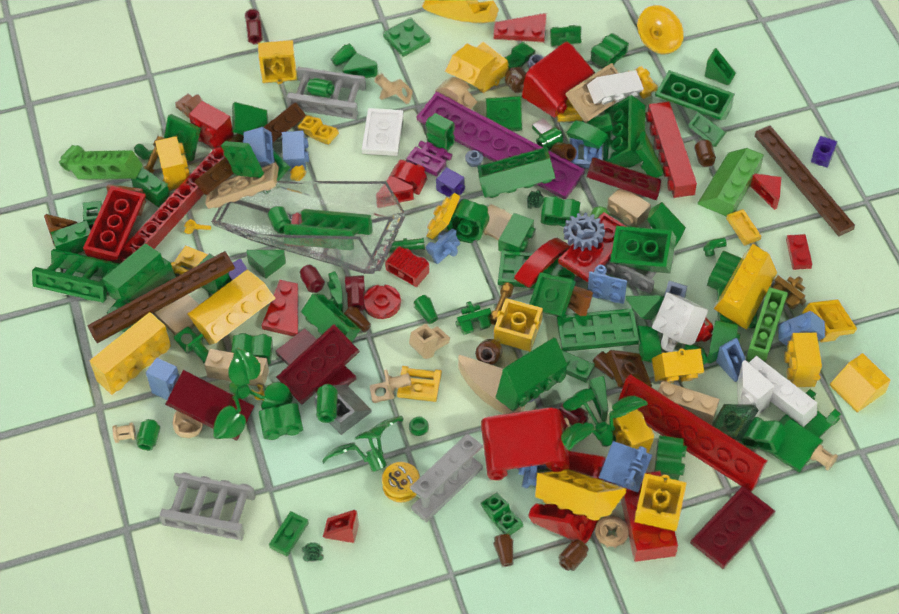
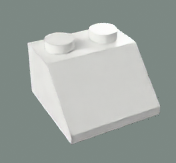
(753, 388)

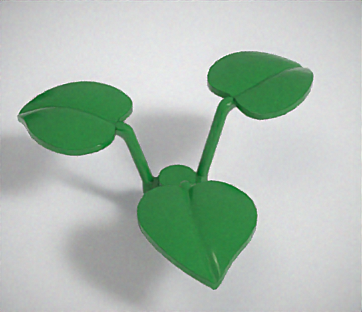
(242, 370)
(603, 431)
(374, 455)

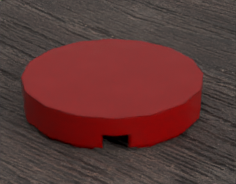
(382, 301)

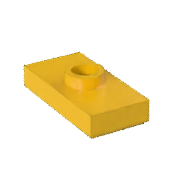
(743, 227)

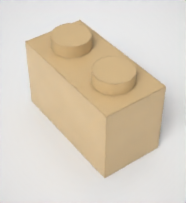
(628, 207)

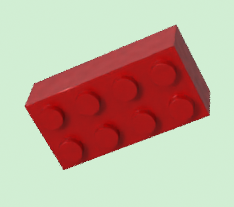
(646, 540)

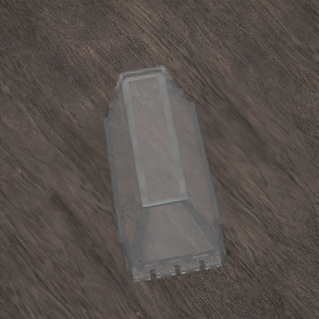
(358, 253)

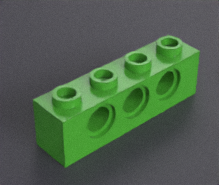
(105, 164)
(767, 324)

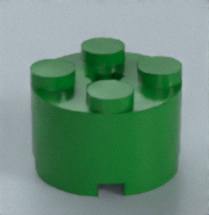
(469, 220)

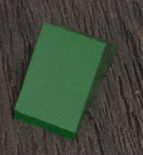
(361, 66)
(718, 68)
(266, 261)
(646, 306)

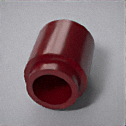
(312, 278)
(575, 416)

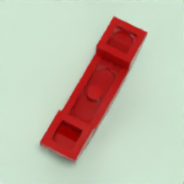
(540, 260)

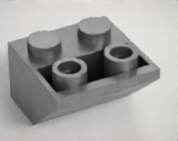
(349, 409)

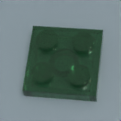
(735, 419)

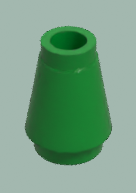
(343, 55)
(426, 309)

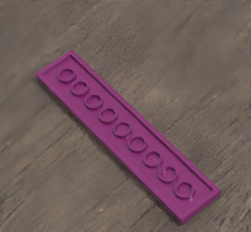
(498, 142)

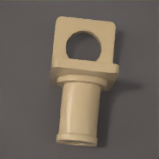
(392, 88)
(390, 386)

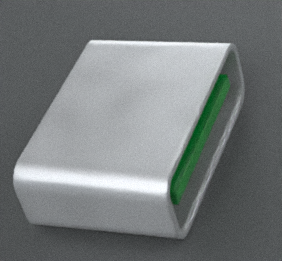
(541, 126)

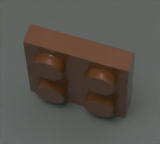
(627, 363)

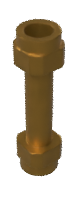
(152, 160)
(505, 291)

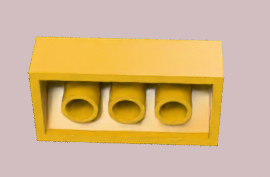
(747, 287)
(230, 306)
(578, 493)

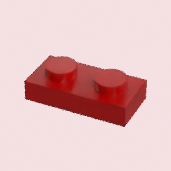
(799, 251)

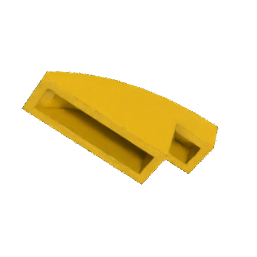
(463, 10)

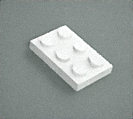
(382, 132)

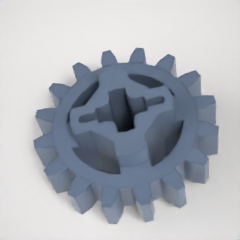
(584, 231)

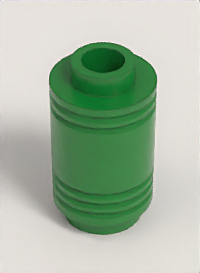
(326, 403)

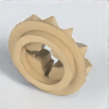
(611, 523)

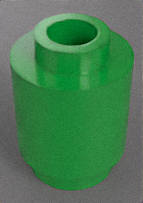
(320, 87)
(549, 138)
(278, 218)
(148, 434)

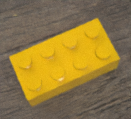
(130, 353)

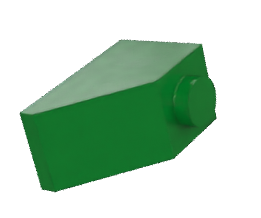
(721, 334)

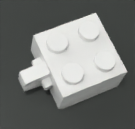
(678, 321)

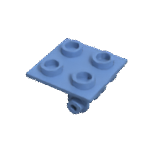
(606, 286)
(625, 466)

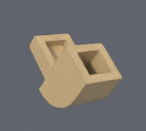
(458, 91)
(428, 340)

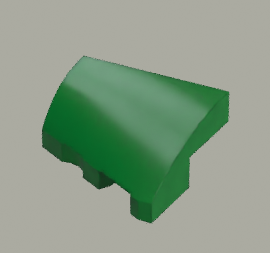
(650, 160)
(662, 218)

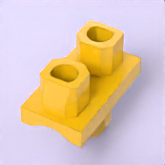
(647, 83)

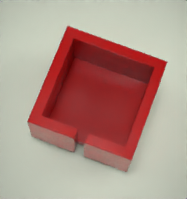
(214, 124)

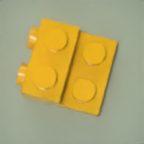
(835, 317)

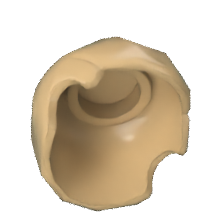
(186, 426)

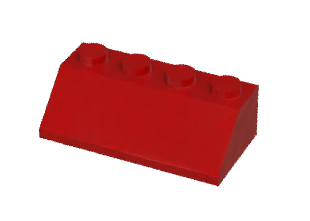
(113, 224)

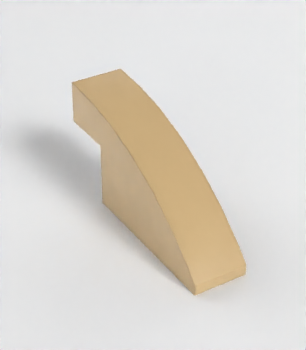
(484, 381)

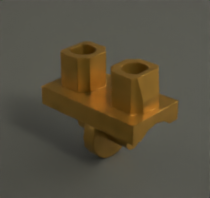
(795, 296)

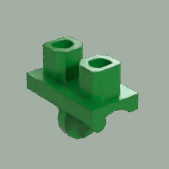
(568, 34)
(465, 321)

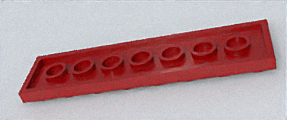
(700, 437)

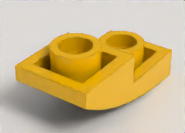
(317, 130)

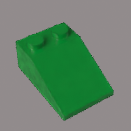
(644, 248)

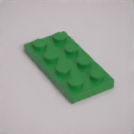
(513, 261)
(598, 330)

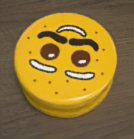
(397, 481)

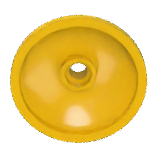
(660, 29)

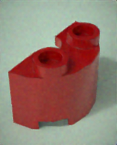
(410, 174)

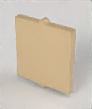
(498, 220)

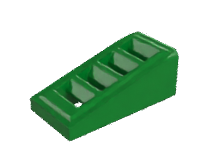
(600, 400)

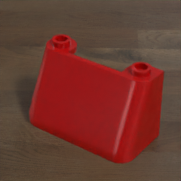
(553, 77)
(524, 441)
(563, 520)

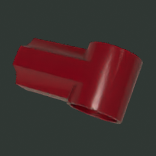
(253, 26)
(355, 291)

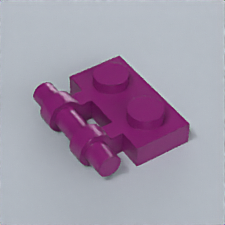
(432, 163)

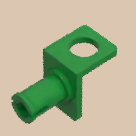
(195, 345)

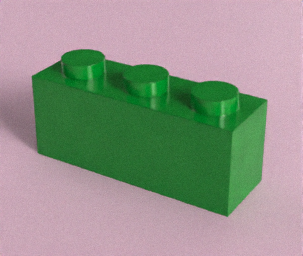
(134, 272)
(324, 314)

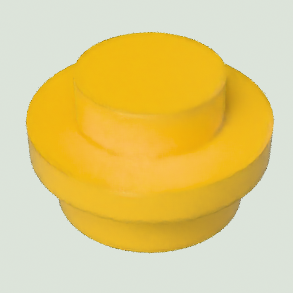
(298, 173)

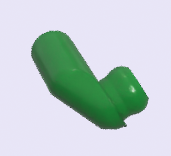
(142, 151)

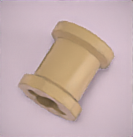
(124, 432)
(824, 457)

